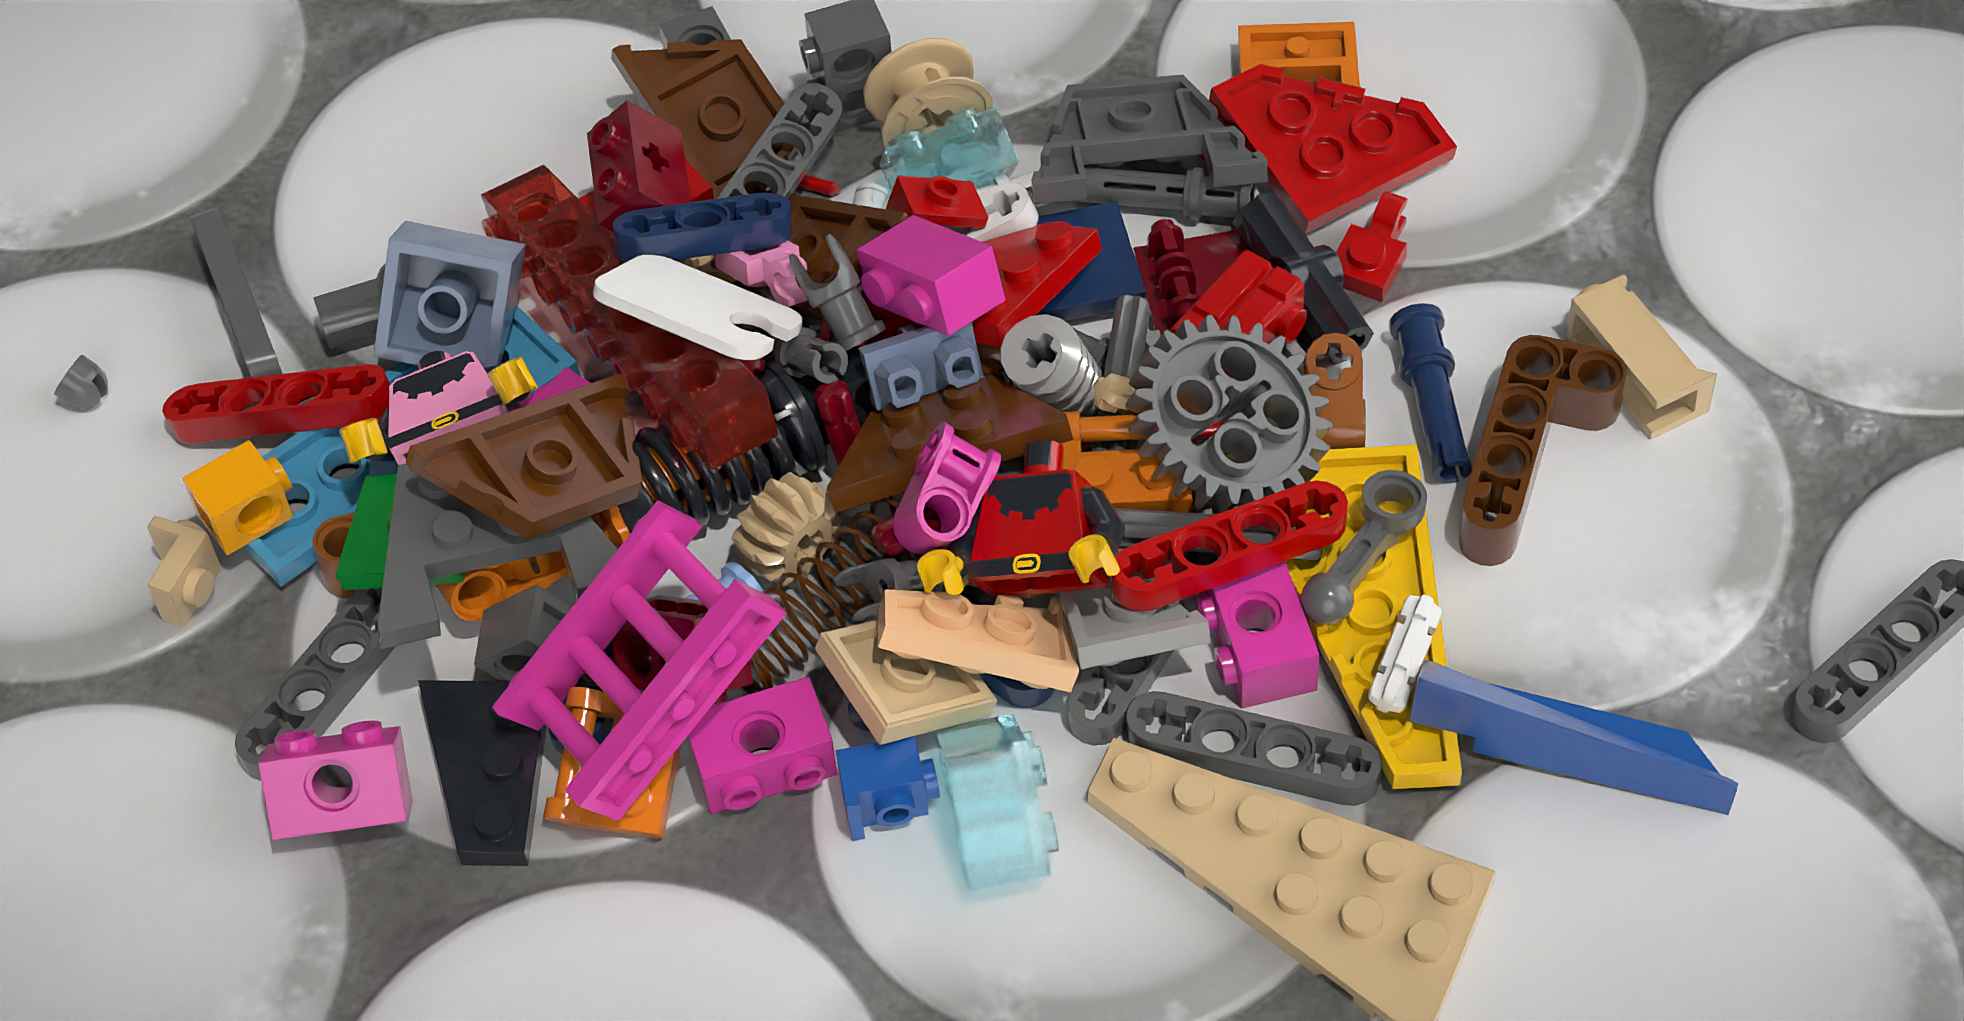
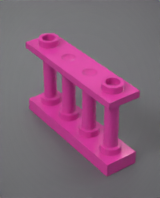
(678, 695)

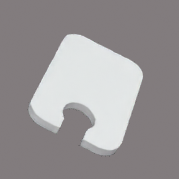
(696, 306)

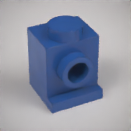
(885, 784)

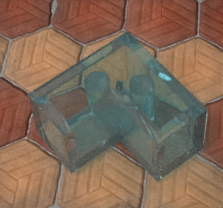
(991, 786)

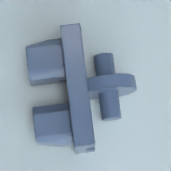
(919, 364)

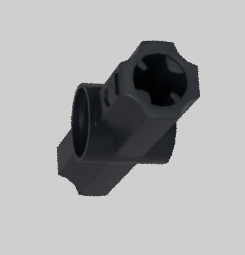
(1280, 240)

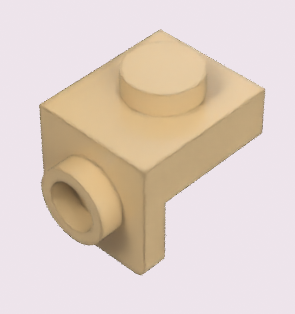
(187, 569)

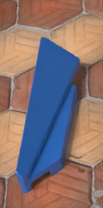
(1571, 739)

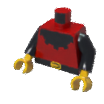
(1033, 534)

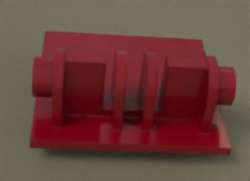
(1182, 269)

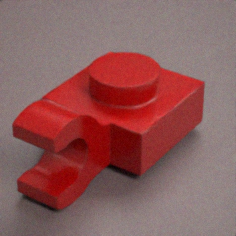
(1374, 254)

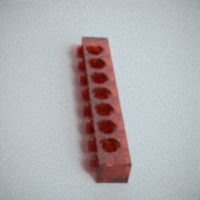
(701, 394)

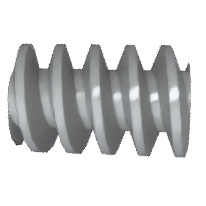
(1051, 364)

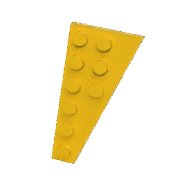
(1353, 648)

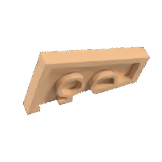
(981, 639)

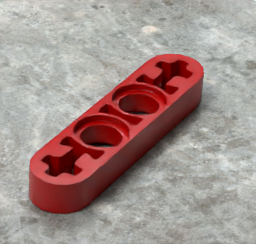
(216, 408)
(1224, 536)

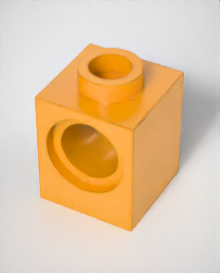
(240, 496)

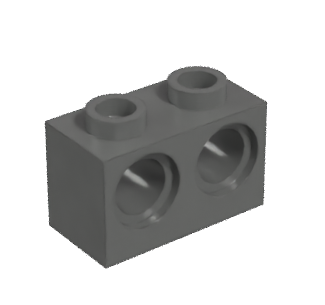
(842, 50)

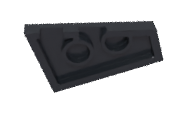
(485, 770)

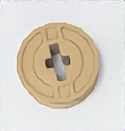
(923, 87)

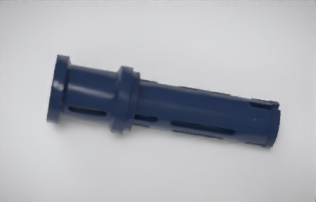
(1427, 369)

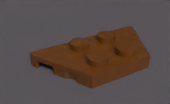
(712, 96)
(849, 224)
(982, 413)
(541, 460)

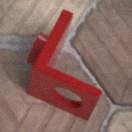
(939, 201)

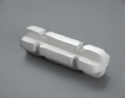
(1404, 653)

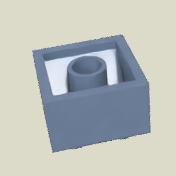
(447, 294)

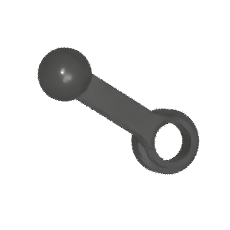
(1330, 595)

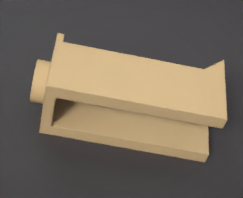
(1660, 379)

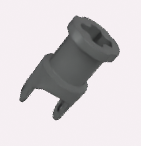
(839, 300)
(883, 575)

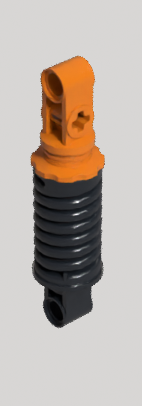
(686, 481)

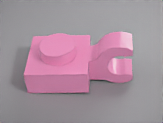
(766, 268)

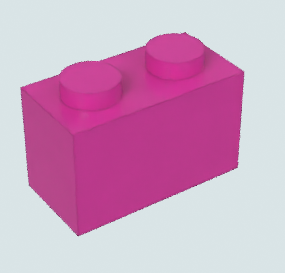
(930, 275)

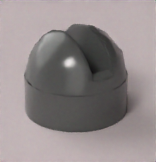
(83, 384)

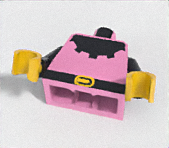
(438, 400)

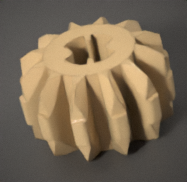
(785, 526)

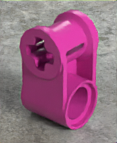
(950, 481)

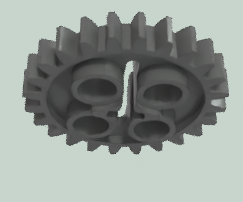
(1190, 371)

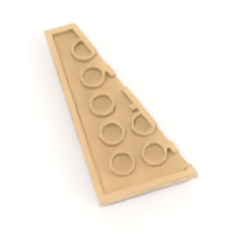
(1326, 890)

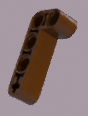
(1538, 385)

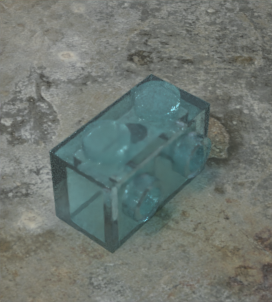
(965, 149)

